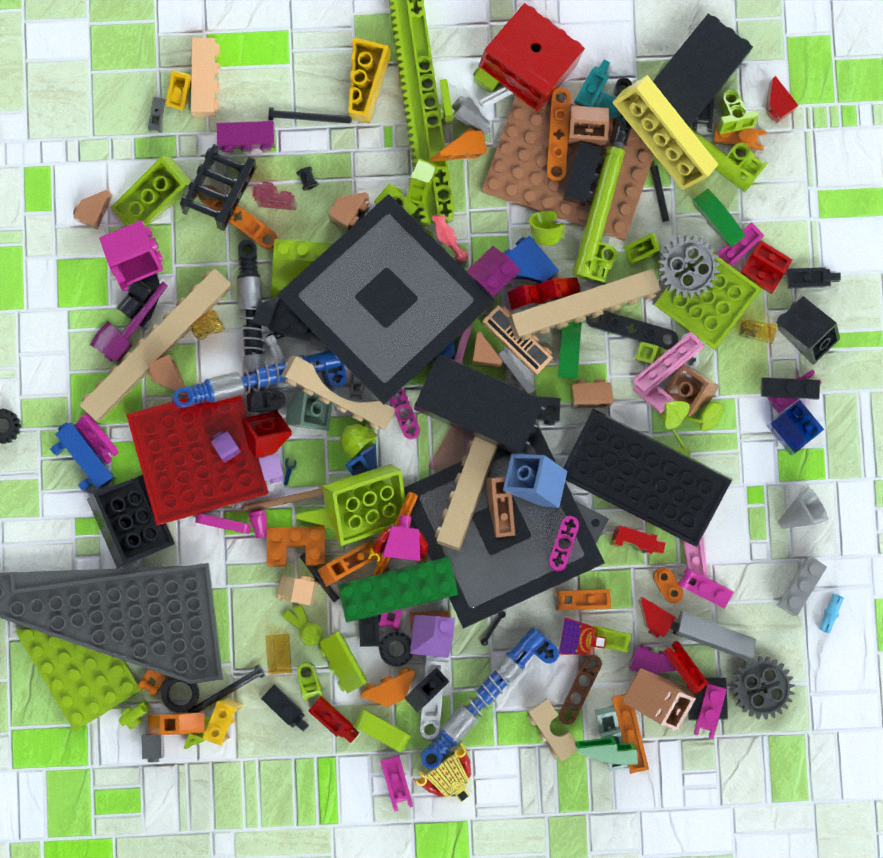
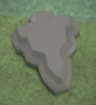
(470, 115)

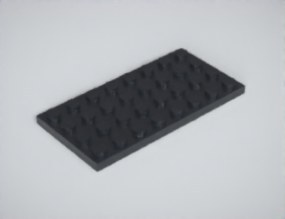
(645, 477)

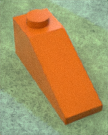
(466, 146)
(346, 564)

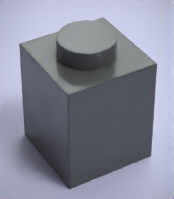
(152, 747)

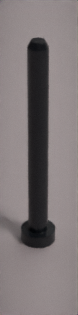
(308, 116)
(258, 672)

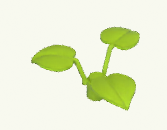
(677, 410)

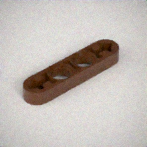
(582, 690)

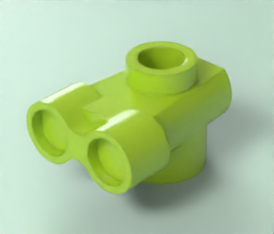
(131, 717)

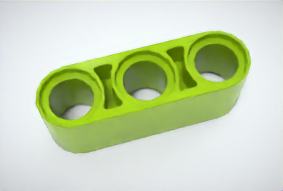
(382, 730)

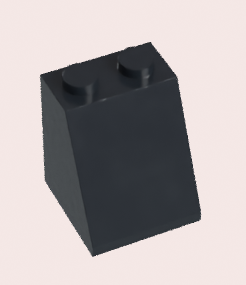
(808, 329)

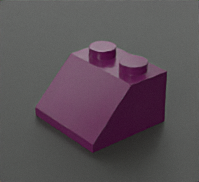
(493, 271)

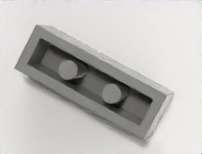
(801, 586)

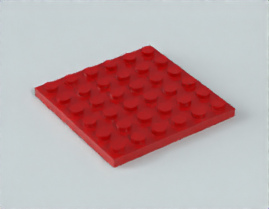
(182, 464)

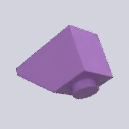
(225, 446)

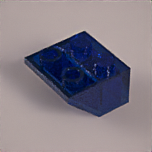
(795, 427)

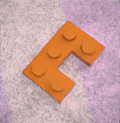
(293, 537)

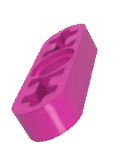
(403, 397)
(223, 523)
(563, 528)

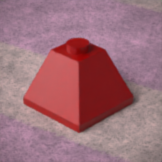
(265, 433)

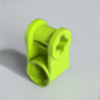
(309, 683)

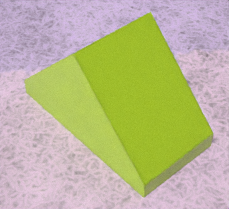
(642, 249)

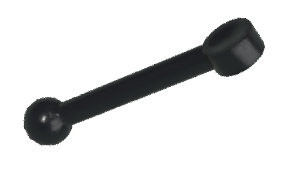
(484, 641)

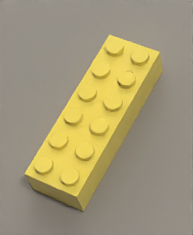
(665, 133)

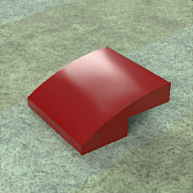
(766, 267)

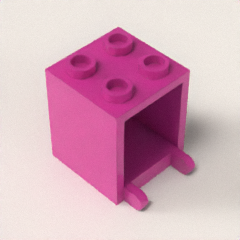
(132, 253)

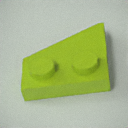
(445, 107)

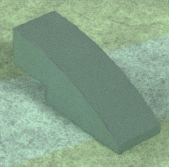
(609, 727)

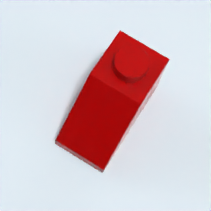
(779, 101)
(655, 618)

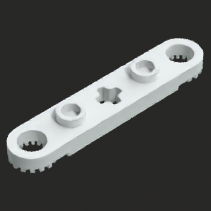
(432, 711)

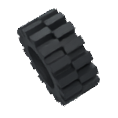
(14, 426)
(384, 649)

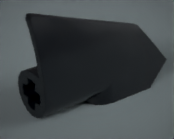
(137, 296)

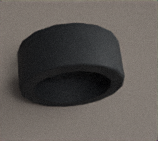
(179, 708)

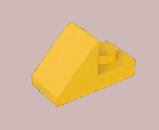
(178, 90)

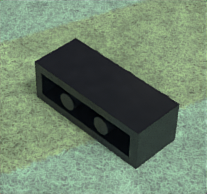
(583, 174)

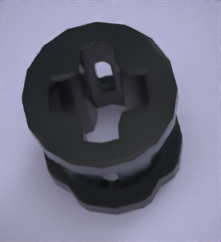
(310, 183)

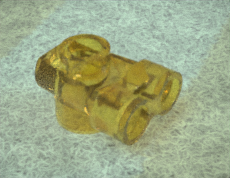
(207, 325)

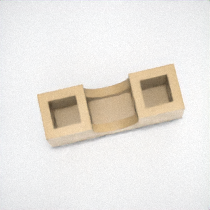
(542, 715)

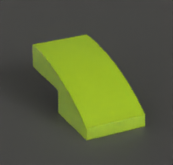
(649, 353)

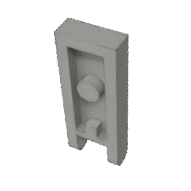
(514, 373)

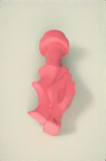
(446, 235)

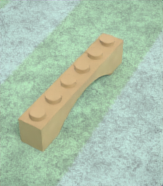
(303, 374)

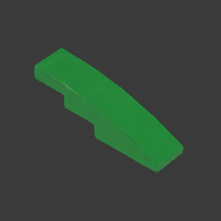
(569, 351)

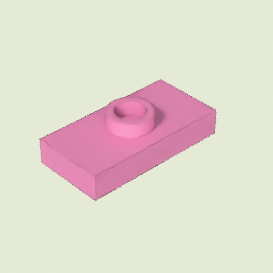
(655, 398)

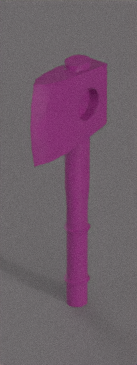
(116, 344)

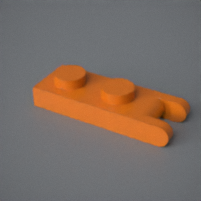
(745, 136)

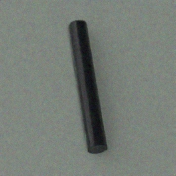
(660, 194)
(313, 569)

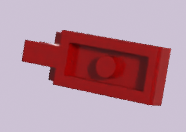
(333, 720)

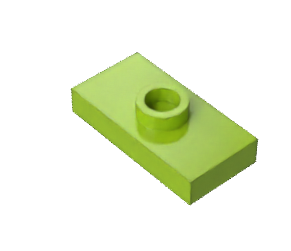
(615, 639)

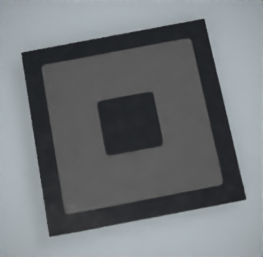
(386, 299)
(509, 569)

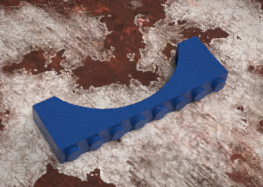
(533, 266)

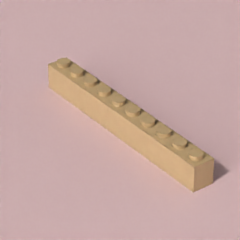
(156, 345)

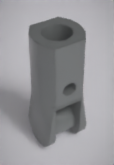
(157, 112)

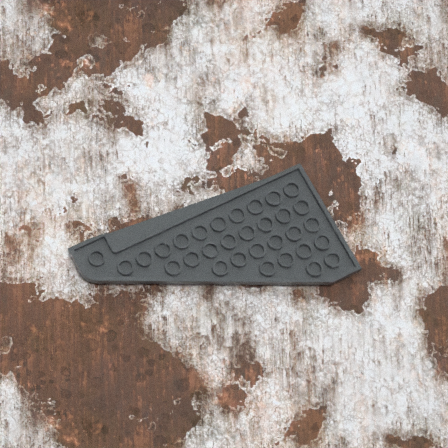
(134, 614)

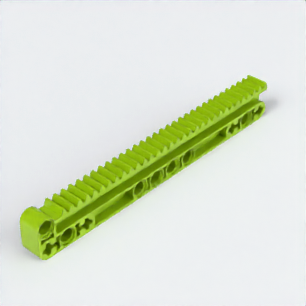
(425, 140)

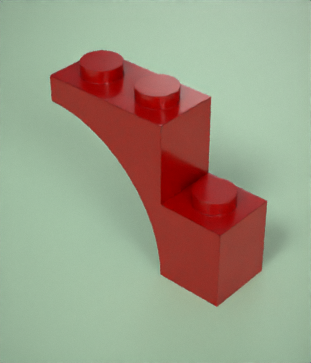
(547, 291)

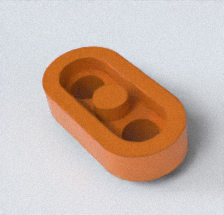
(668, 585)

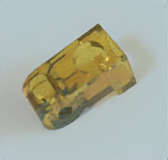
(758, 330)

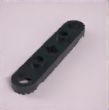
(645, 332)

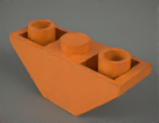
(391, 689)
(176, 723)

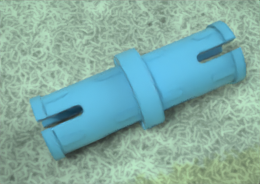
(831, 613)

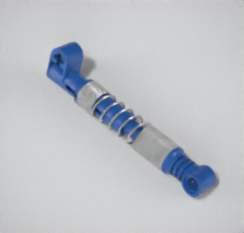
(233, 384)
(465, 716)

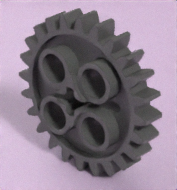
(768, 704)

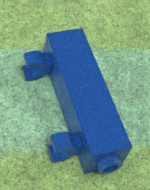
(84, 455)

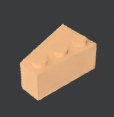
(297, 590)

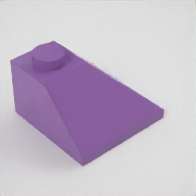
(432, 635)

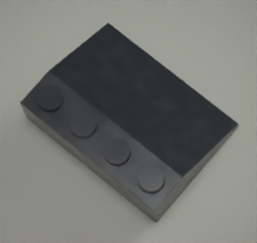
(128, 522)

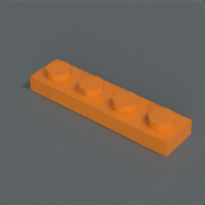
(630, 732)

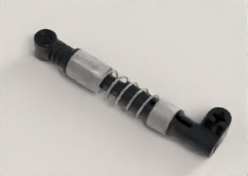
(249, 298)

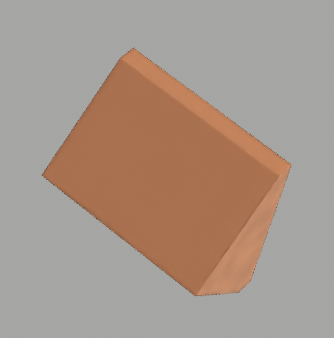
(484, 354)

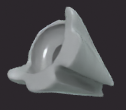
(804, 511)

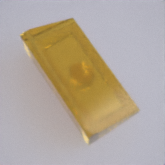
(278, 654)

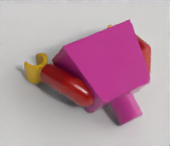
(401, 542)

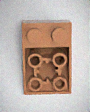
(659, 698)

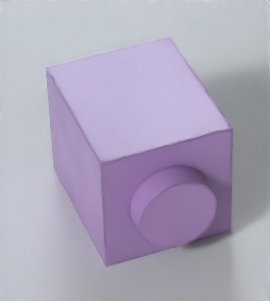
(272, 468)

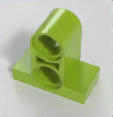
(735, 114)
(421, 181)

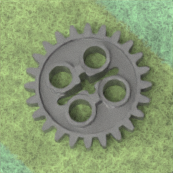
(697, 280)

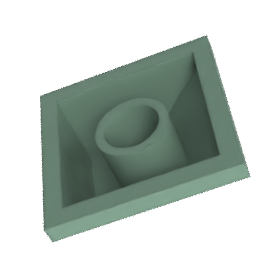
(308, 412)

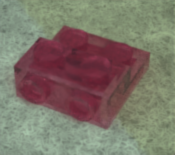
(268, 197)

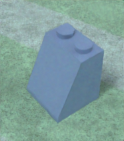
(535, 479)

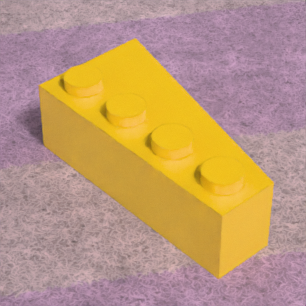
(366, 76)

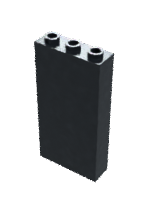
(701, 67)
(479, 405)

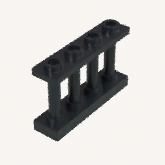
(229, 200)

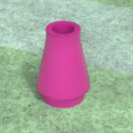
(259, 522)

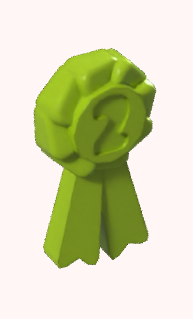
(309, 632)

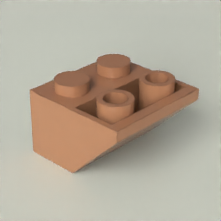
(588, 125)
(348, 210)

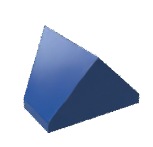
(363, 461)

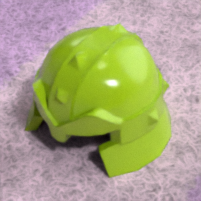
(544, 230)
(355, 438)

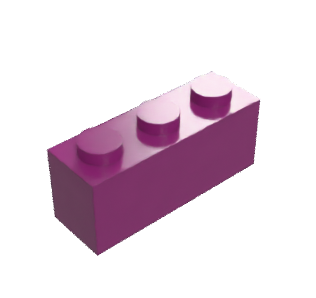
(246, 136)

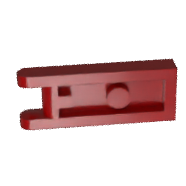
(686, 667)

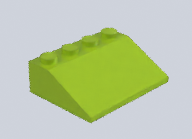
(291, 259)
(364, 503)

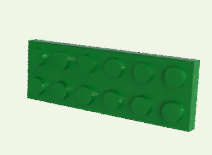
(398, 589)

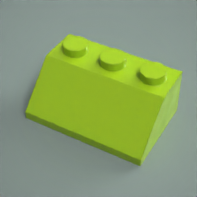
(342, 662)

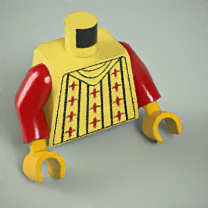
(449, 776)

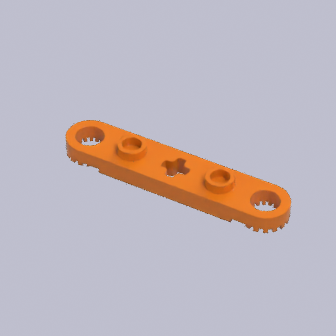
(558, 122)
(248, 225)

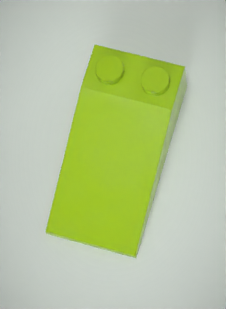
(152, 193)

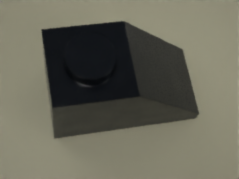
(426, 689)

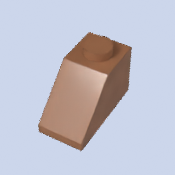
(92, 209)

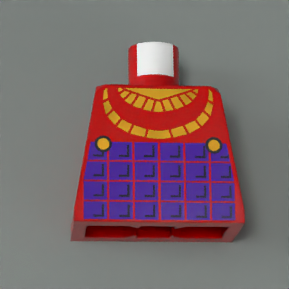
(580, 638)

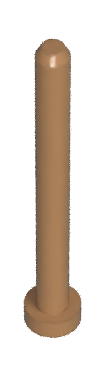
(284, 500)

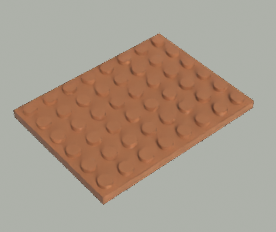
(521, 177)

